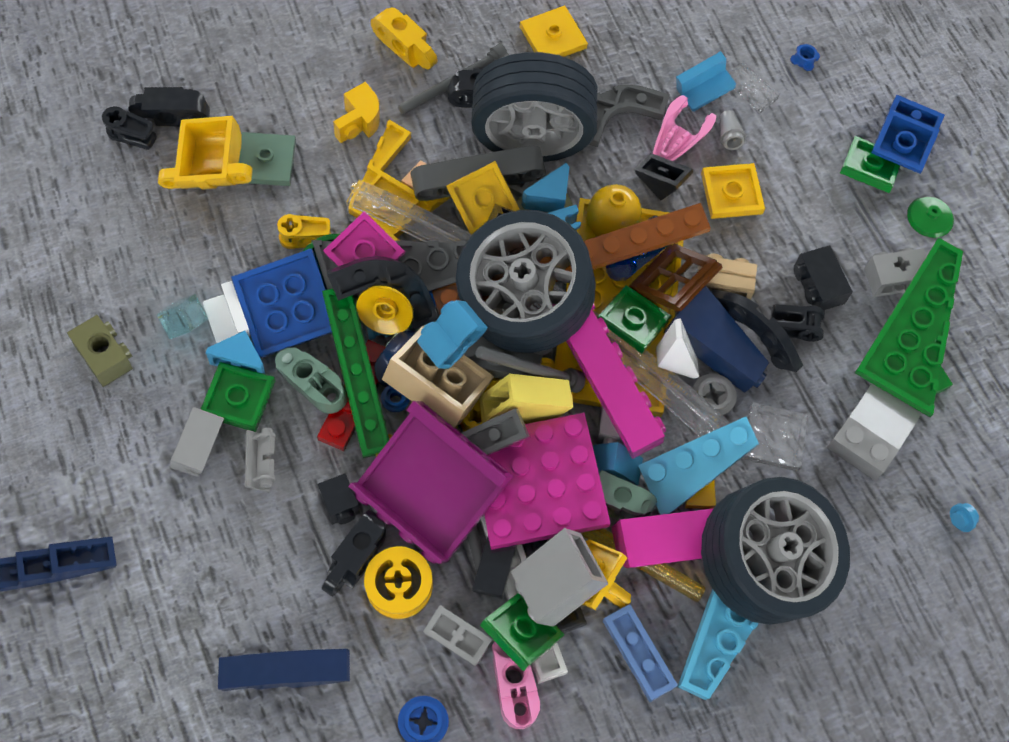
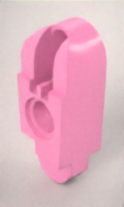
(515, 693)

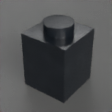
(339, 499)

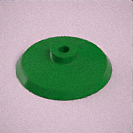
(930, 217)

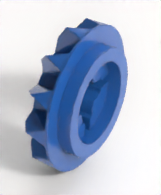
(413, 709)

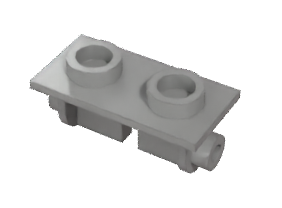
(258, 461)

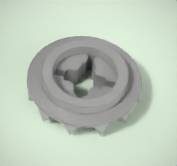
(719, 385)

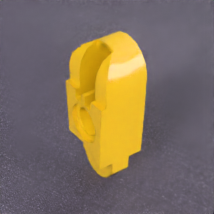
(404, 38)

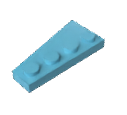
(690, 467)
(716, 644)

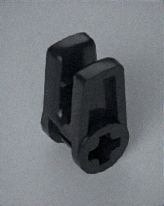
(128, 128)
(799, 321)

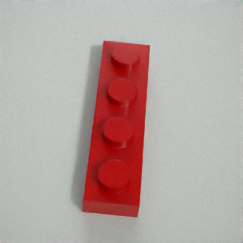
(340, 425)

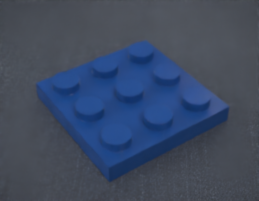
(283, 302)

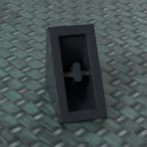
(662, 175)

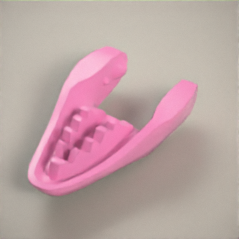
(673, 139)

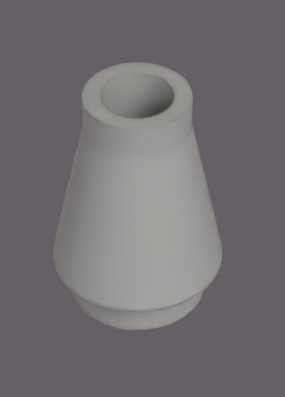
(731, 133)

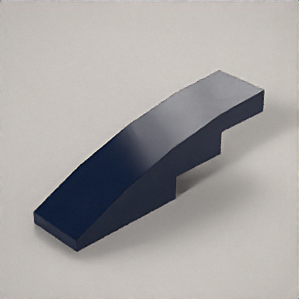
(56, 563)
(284, 669)

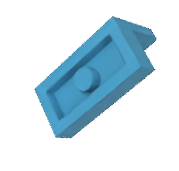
(705, 82)

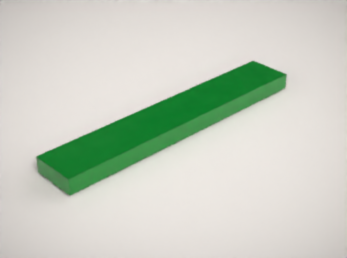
(356, 373)

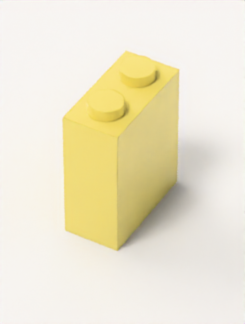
(533, 396)

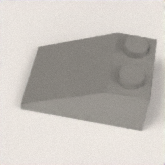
(874, 432)

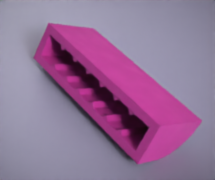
(660, 538)

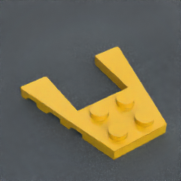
(387, 149)

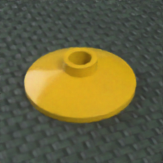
(384, 310)

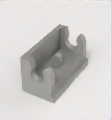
(196, 442)
(458, 635)

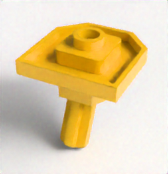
(610, 563)

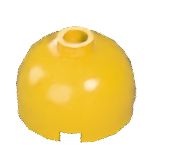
(613, 209)

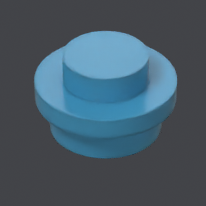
(964, 517)

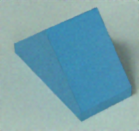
(549, 192)
(236, 351)
(617, 461)

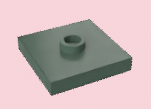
(269, 157)

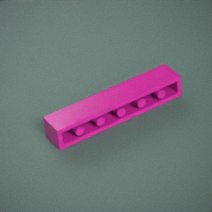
(616, 387)

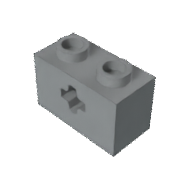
(893, 271)

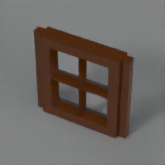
(692, 286)

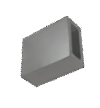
(558, 578)

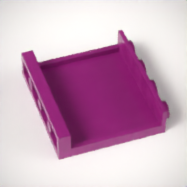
(431, 483)

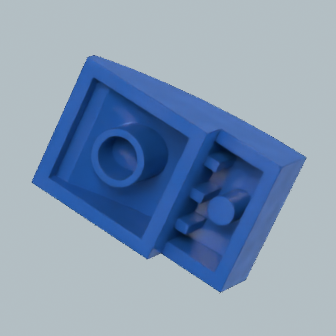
(908, 134)

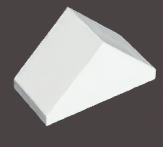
(676, 351)

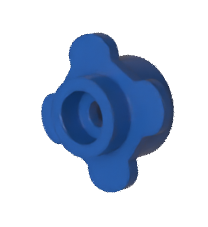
(805, 57)

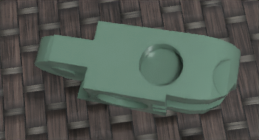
(297, 365)
(625, 499)

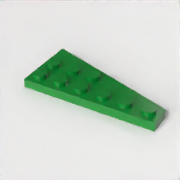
(913, 341)

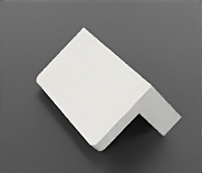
(226, 314)

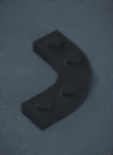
(388, 272)
(770, 331)

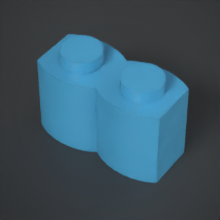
(451, 334)

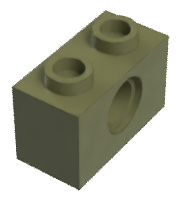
(105, 365)

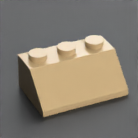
(445, 391)

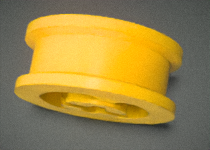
(397, 558)

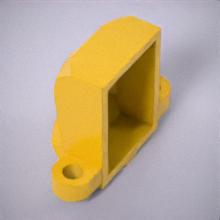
(207, 155)

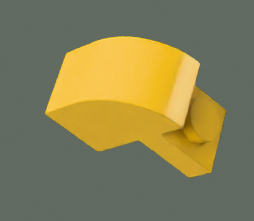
(362, 114)

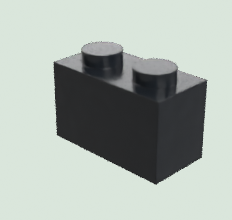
(822, 278)

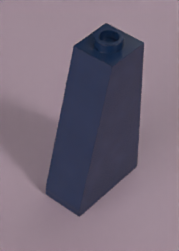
(722, 342)

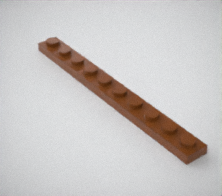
(622, 243)

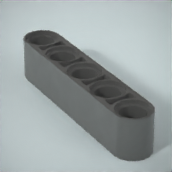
(515, 164)

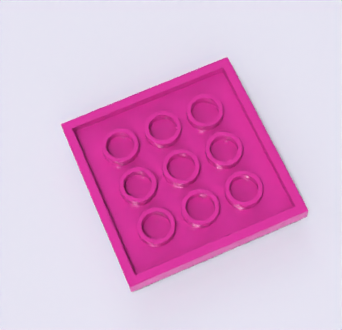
(551, 487)

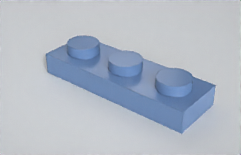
(640, 653)

